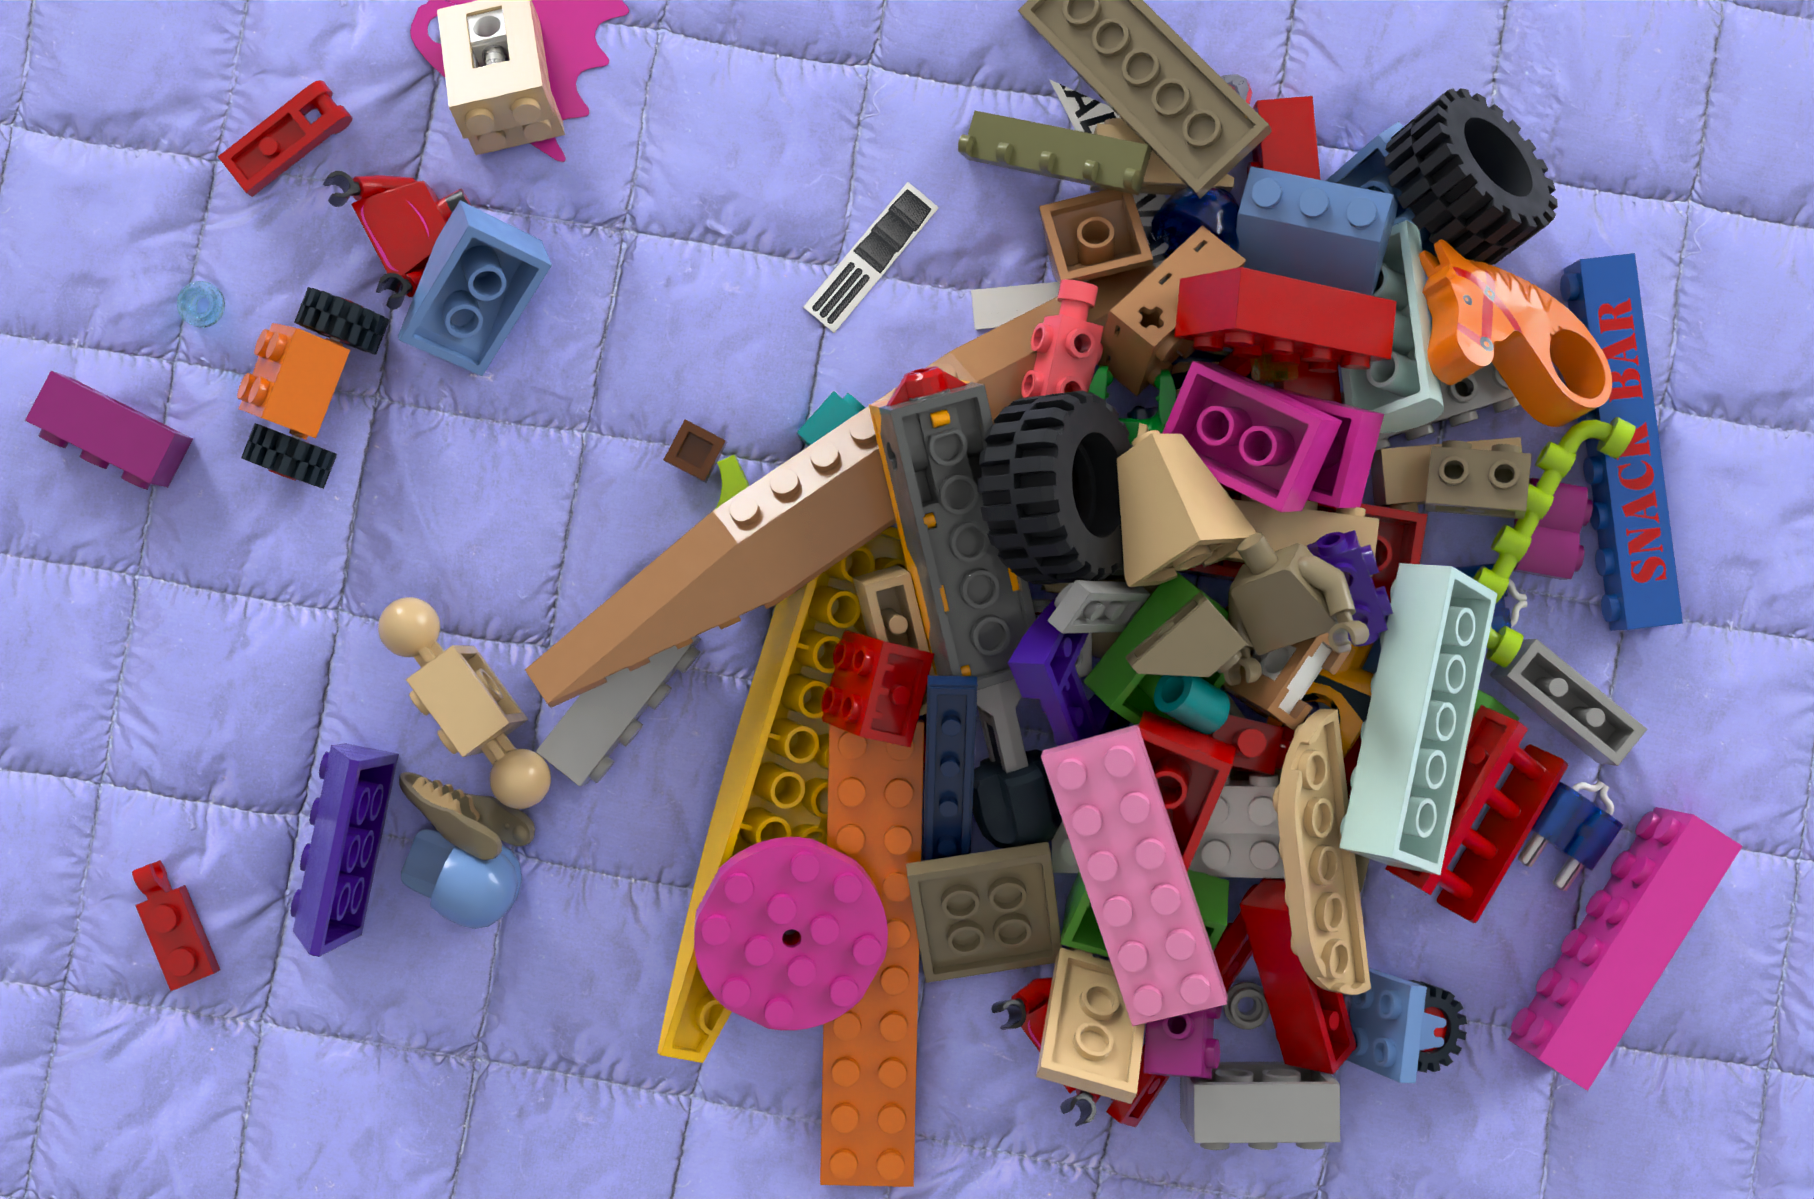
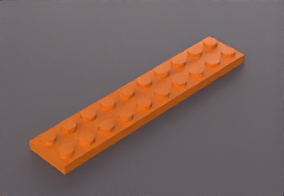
(873, 1046)

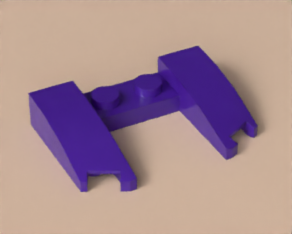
(1047, 671)

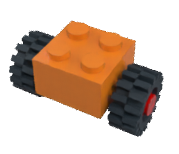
(298, 379)

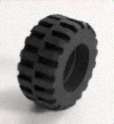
(1055, 487)

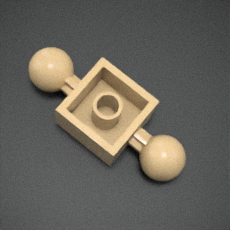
(465, 702)

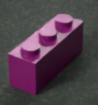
(107, 431)

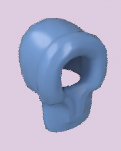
(459, 884)

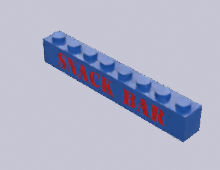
(1629, 490)

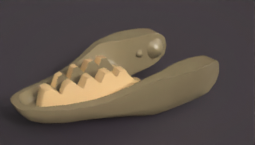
(468, 820)

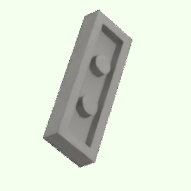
(1096, 606)

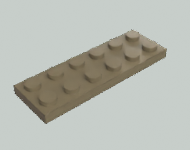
(1153, 84)

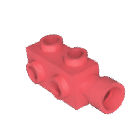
(1065, 344)

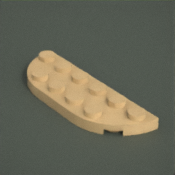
(1317, 873)

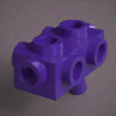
(1346, 554)

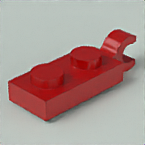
(173, 928)

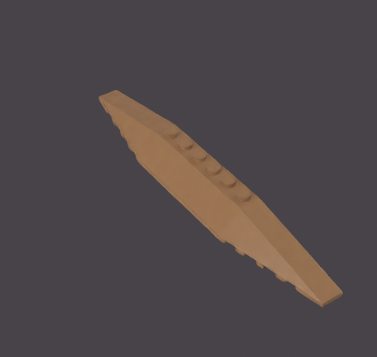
(782, 525)

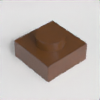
(695, 451)

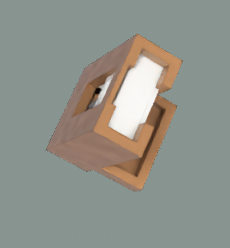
(1286, 678)

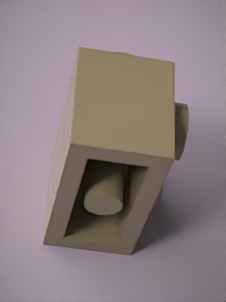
(1478, 480)

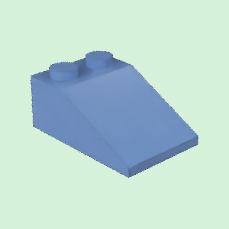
(473, 288)

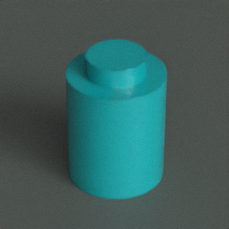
(1192, 702)

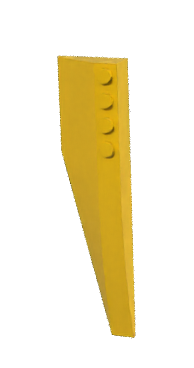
(775, 766)

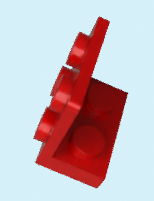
(876, 688)

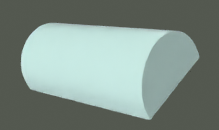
(1404, 385)

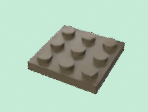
(985, 911)

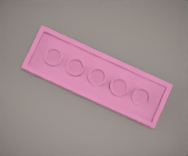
(1134, 875)

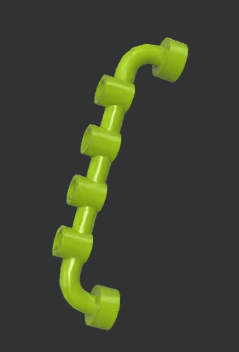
(1514, 542)

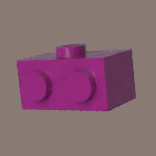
(1183, 1045)

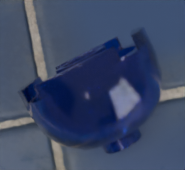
(1185, 213)

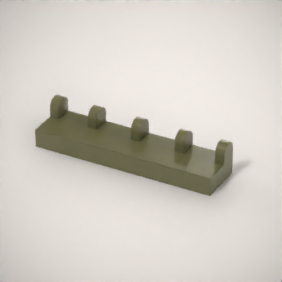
(1056, 152)

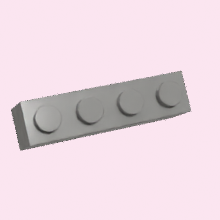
(610, 715)

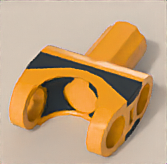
(1345, 691)

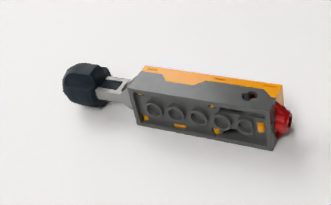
(965, 594)

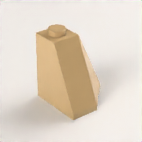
(1173, 511)

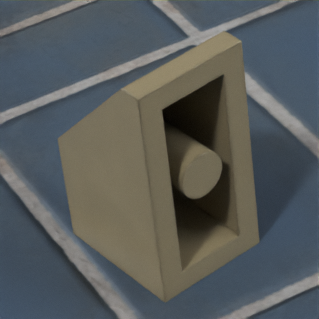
(1189, 643)

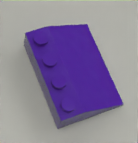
(343, 846)

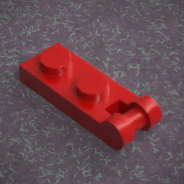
(284, 138)

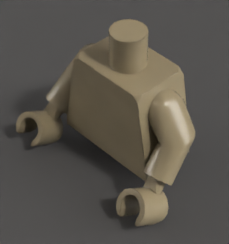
(1287, 600)

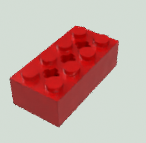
(1284, 320)

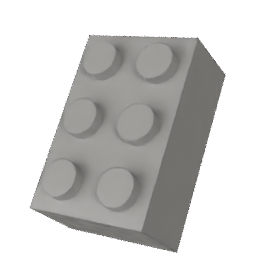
(1261, 1106)

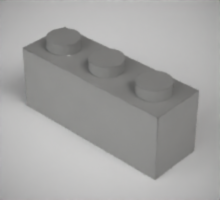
(1570, 703)

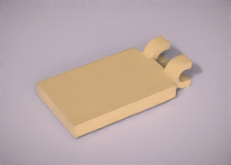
(1088, 1030)

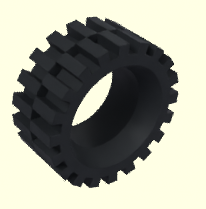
(1470, 177)

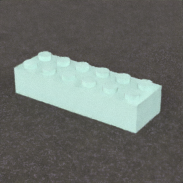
(1418, 718)

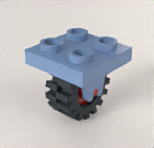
(1404, 1027)

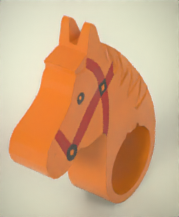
(1506, 320)

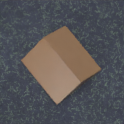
(1094, 236)

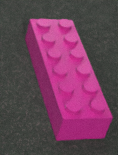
(1623, 943)

